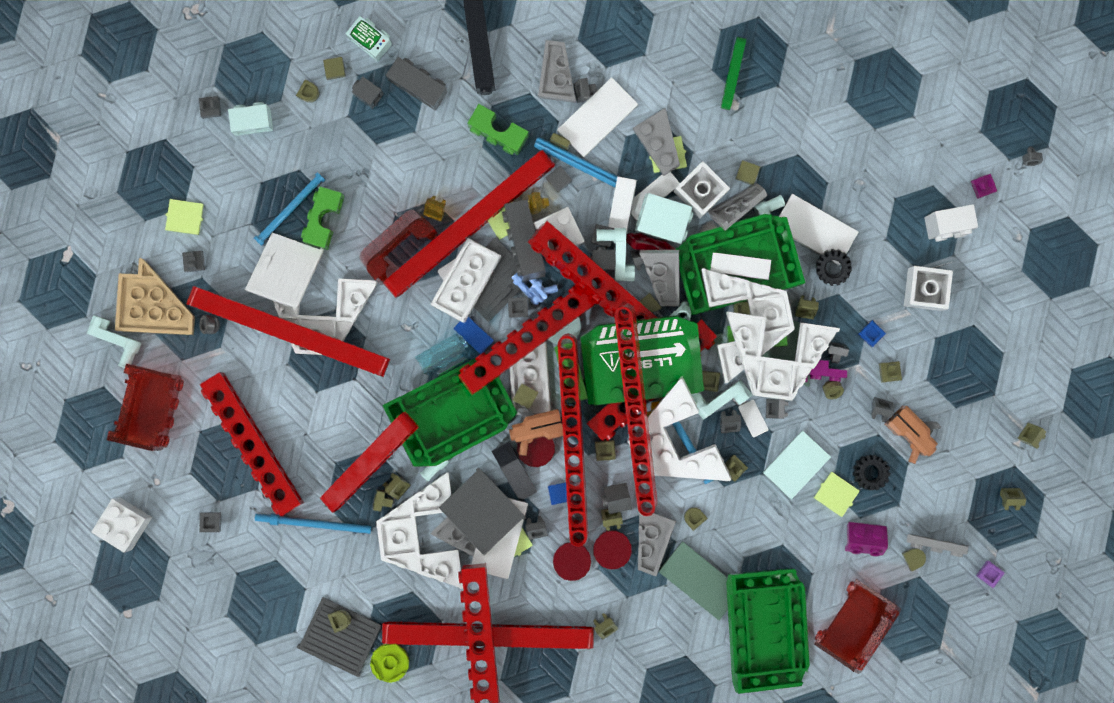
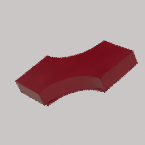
(643, 242)

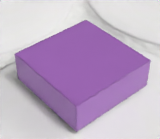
(990, 574)

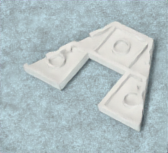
(351, 299)
(762, 302)
(775, 376)
(701, 464)
(400, 536)

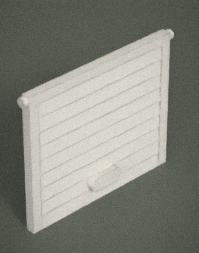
(284, 270)

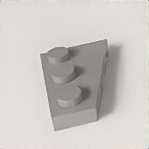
(555, 74)
(658, 141)
(737, 206)
(664, 274)
(452, 535)
(653, 541)
(937, 546)

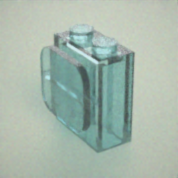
(444, 355)

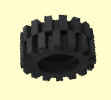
(838, 256)
(860, 467)

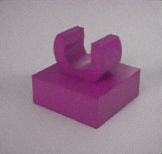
(984, 186)

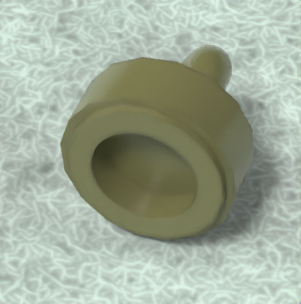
(832, 389)

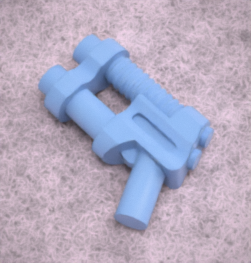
(536, 292)

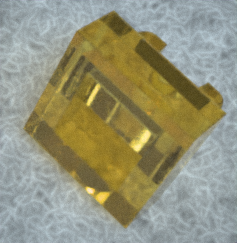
(537, 203)
(434, 208)

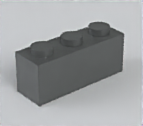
(417, 82)

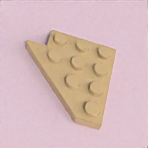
(149, 305)

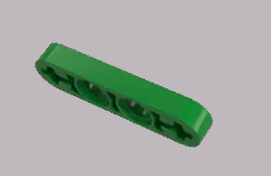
(733, 73)

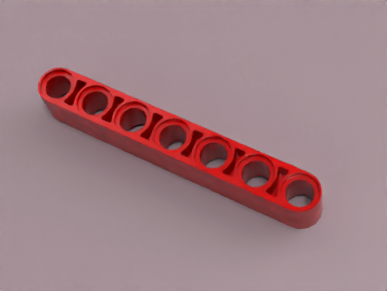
(369, 462)

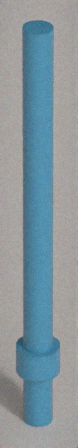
(275, 519)

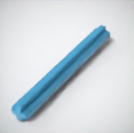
(576, 161)

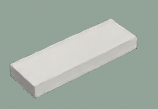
(660, 187)
(622, 203)
(741, 266)

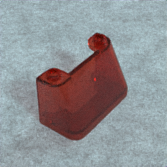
(373, 254)
(858, 627)

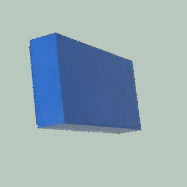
(474, 335)

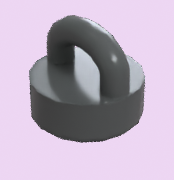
(1032, 158)
(209, 324)

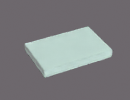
(796, 464)

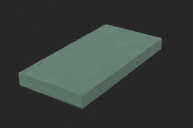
(697, 579)

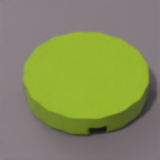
(389, 662)

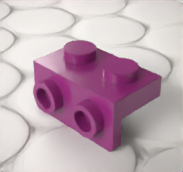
(866, 539)

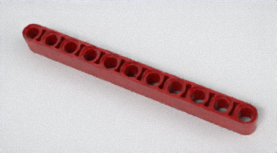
(468, 224)
(288, 331)
(639, 401)
(573, 449)
(504, 635)

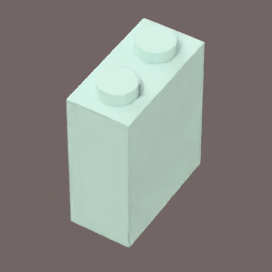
(664, 218)

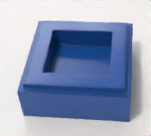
(871, 333)
(558, 493)

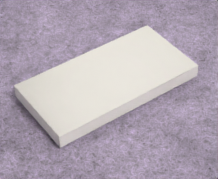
(597, 117)
(816, 228)
(466, 280)
(533, 373)
(501, 556)

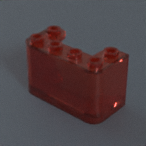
(147, 408)

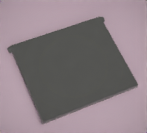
(500, 284)
(482, 512)
(344, 648)

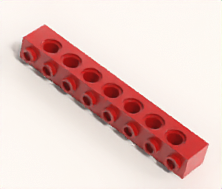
(590, 269)
(475, 383)
(251, 432)
(606, 432)
(478, 574)

